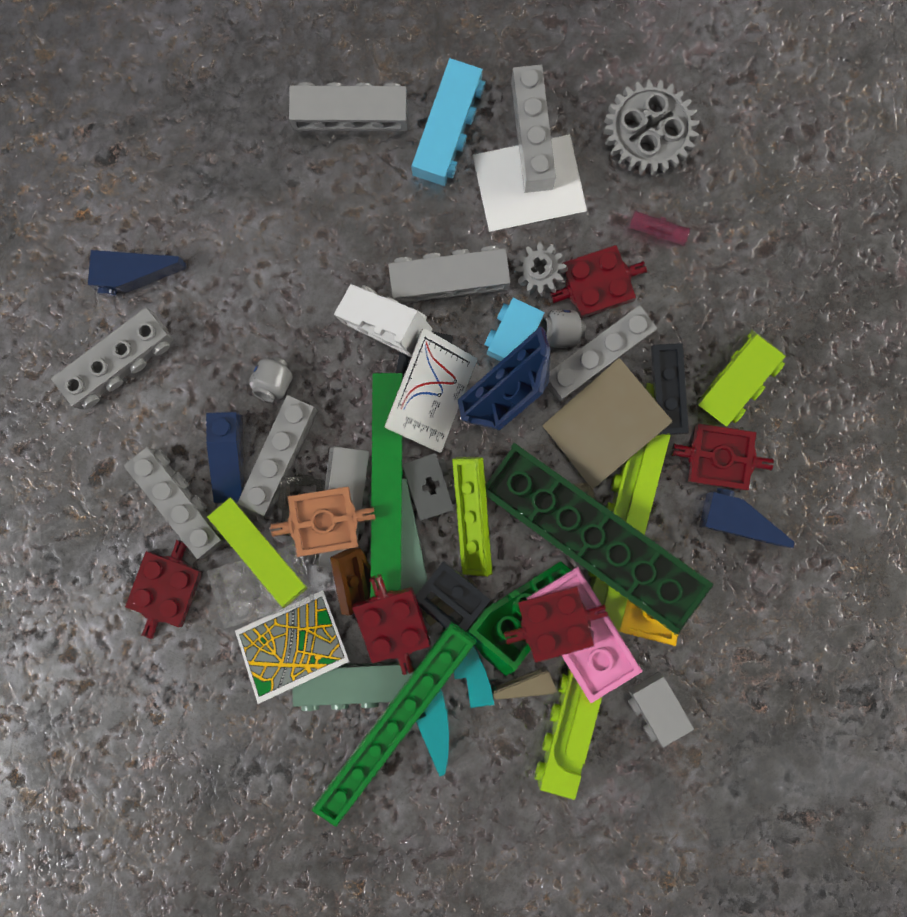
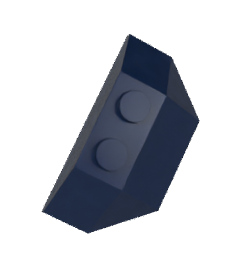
(509, 385)

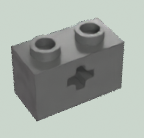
(417, 473)

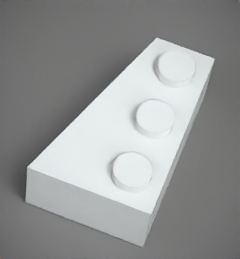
(382, 318)

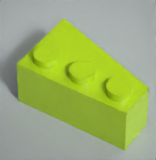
(742, 379)

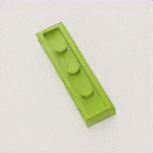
(472, 516)
(257, 552)

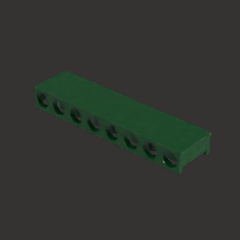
(597, 539)

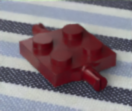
(598, 282)
(722, 457)
(164, 589)
(391, 624)
(556, 624)

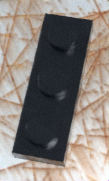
(670, 385)

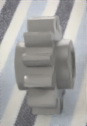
(550, 263)

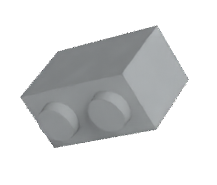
(660, 709)

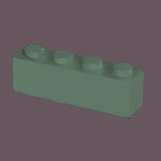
(413, 564)
(351, 685)

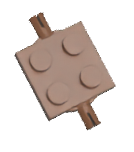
(323, 521)

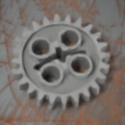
(666, 148)

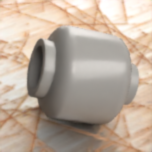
(563, 328)
(270, 379)

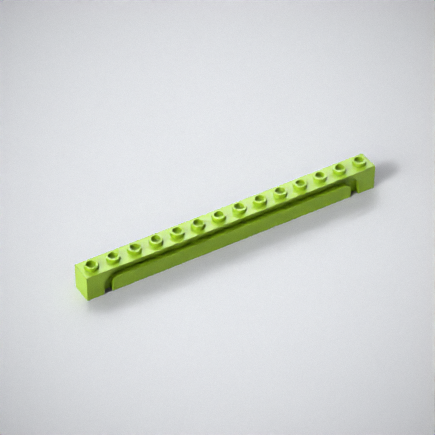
(574, 715)

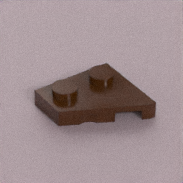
(351, 578)

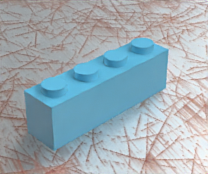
(447, 122)

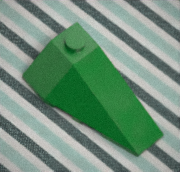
(506, 616)

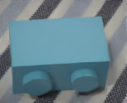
(516, 324)

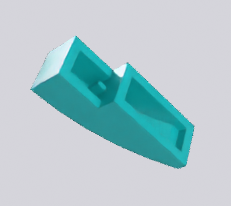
(477, 678)
(435, 731)

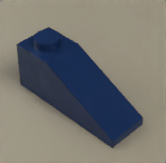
(125, 272)
(225, 455)
(736, 517)

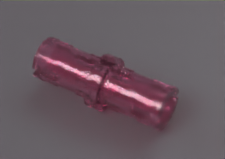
(659, 228)

